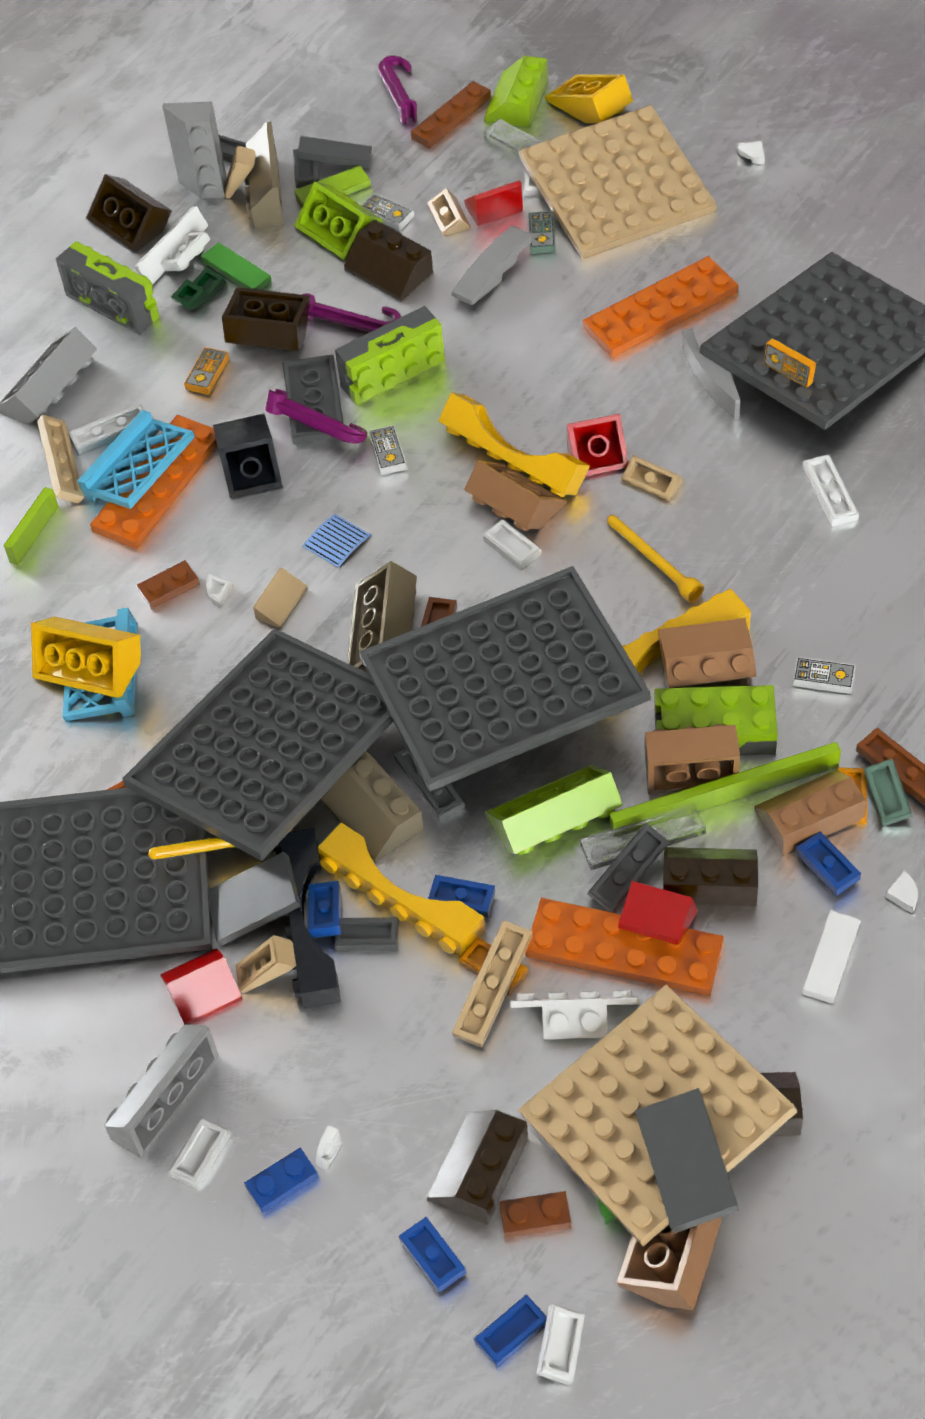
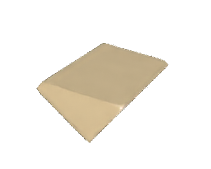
(448, 213)
(652, 478)
(279, 598)

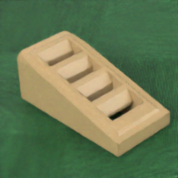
(240, 167)
(266, 962)

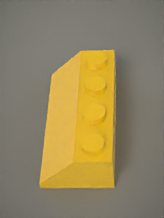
(84, 655)

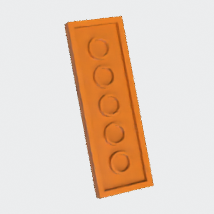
(660, 306)
(135, 524)
(594, 942)

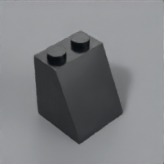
(247, 455)

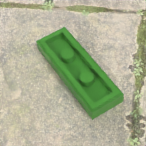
(235, 268)

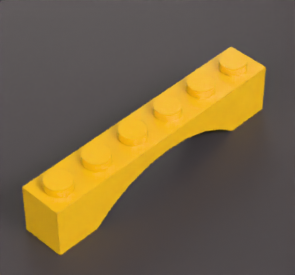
(470, 419)
(719, 608)
(447, 922)

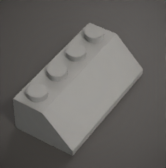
(196, 147)
(48, 377)
(162, 1089)

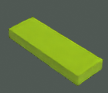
(346, 182)
(31, 526)

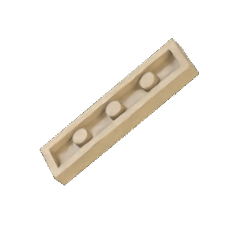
(60, 459)
(492, 984)

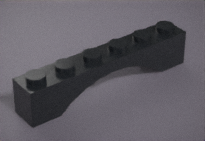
(316, 970)

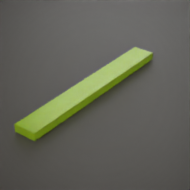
(735, 785)

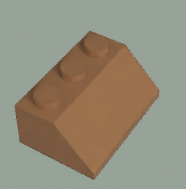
(513, 495)
(706, 653)
(689, 757)
(816, 806)
(670, 1265)

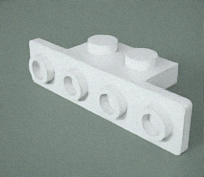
(176, 247)
(574, 1016)

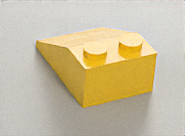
(592, 96)

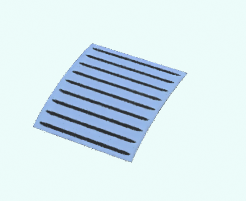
(335, 540)

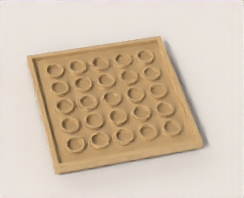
(617, 181)
(644, 1060)

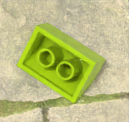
(519, 92)
(333, 218)

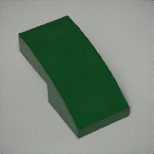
(202, 289)

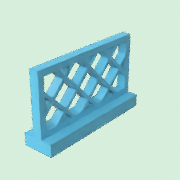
(125, 452)
(126, 704)

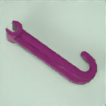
(406, 106)
(349, 318)
(279, 404)

